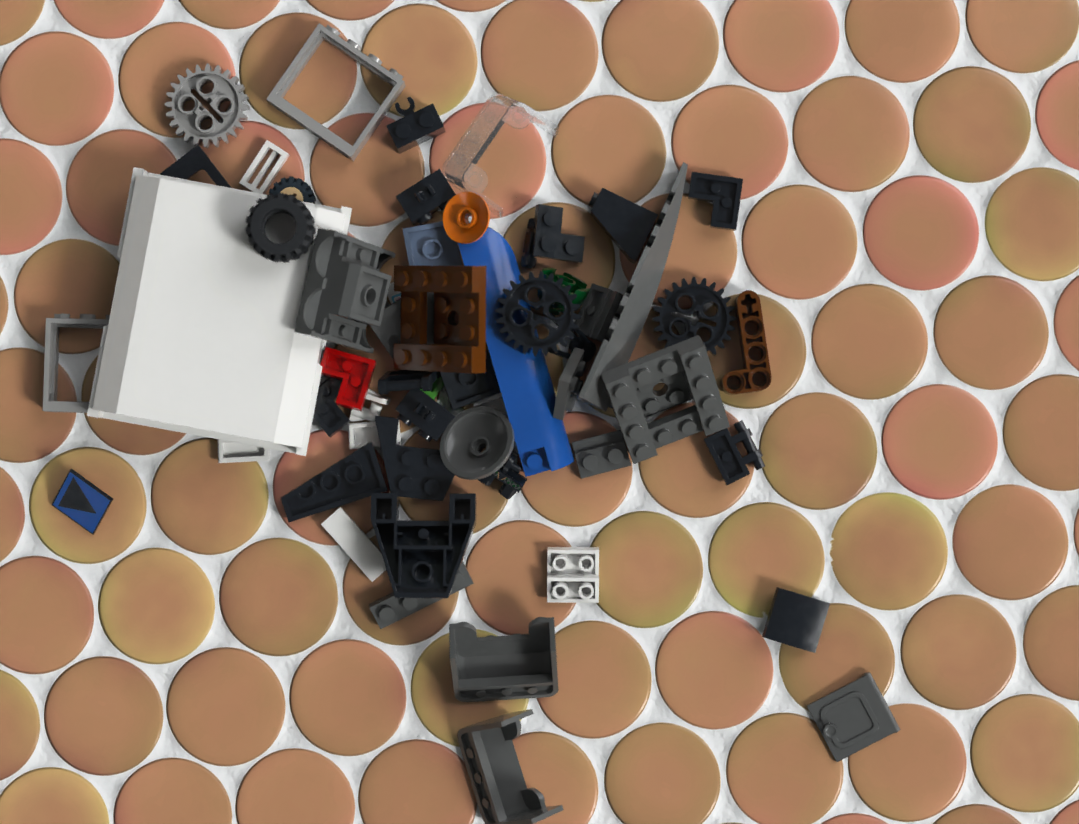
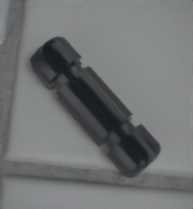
(526, 260)

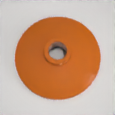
(457, 214)

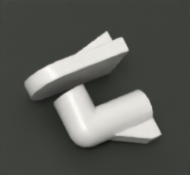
(375, 408)

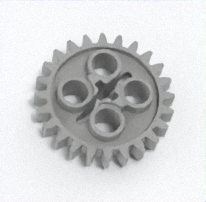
(190, 121)

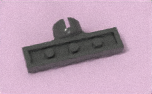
(391, 609)

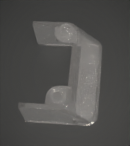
(461, 166)

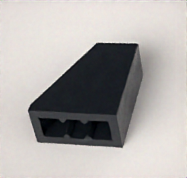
(622, 221)

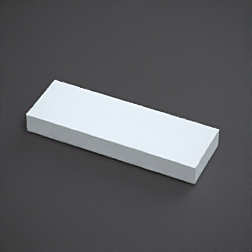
(355, 543)

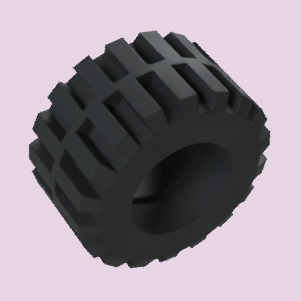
(267, 208)

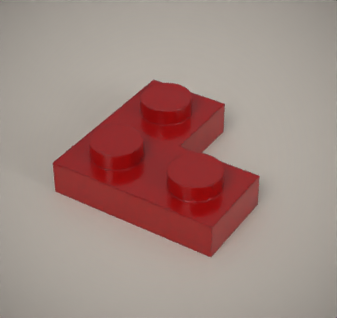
(355, 376)

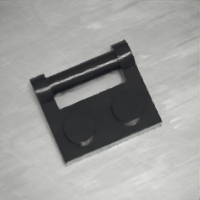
(406, 380)

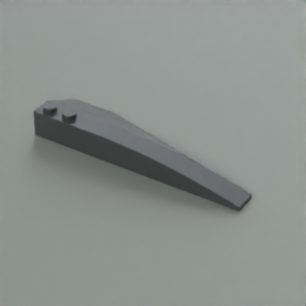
(636, 301)

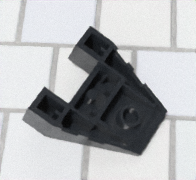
(423, 555)

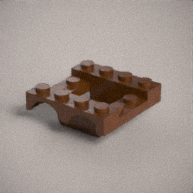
(455, 346)

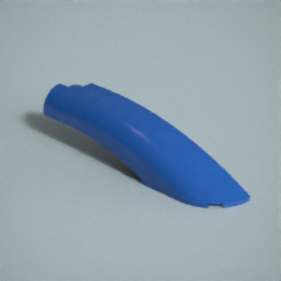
(521, 377)

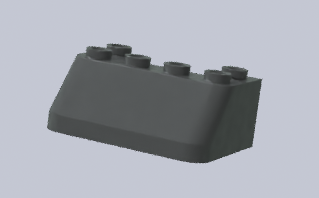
(503, 665)

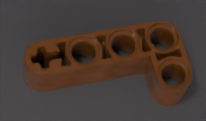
(746, 342)

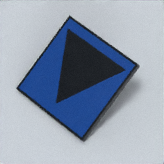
(82, 501)

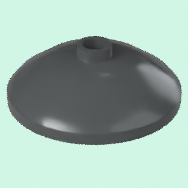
(469, 434)

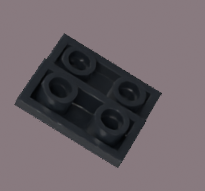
(795, 620)

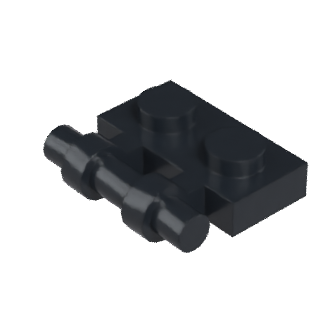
(727, 457)

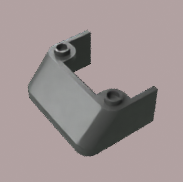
(497, 772)

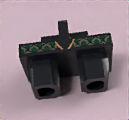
(509, 476)

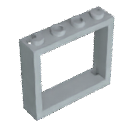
(352, 50)
(51, 359)

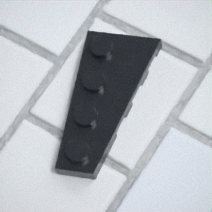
(338, 485)

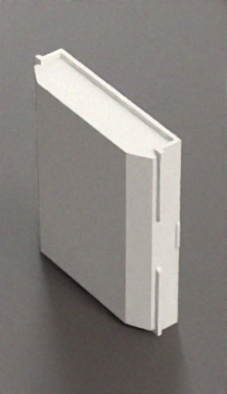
(206, 322)

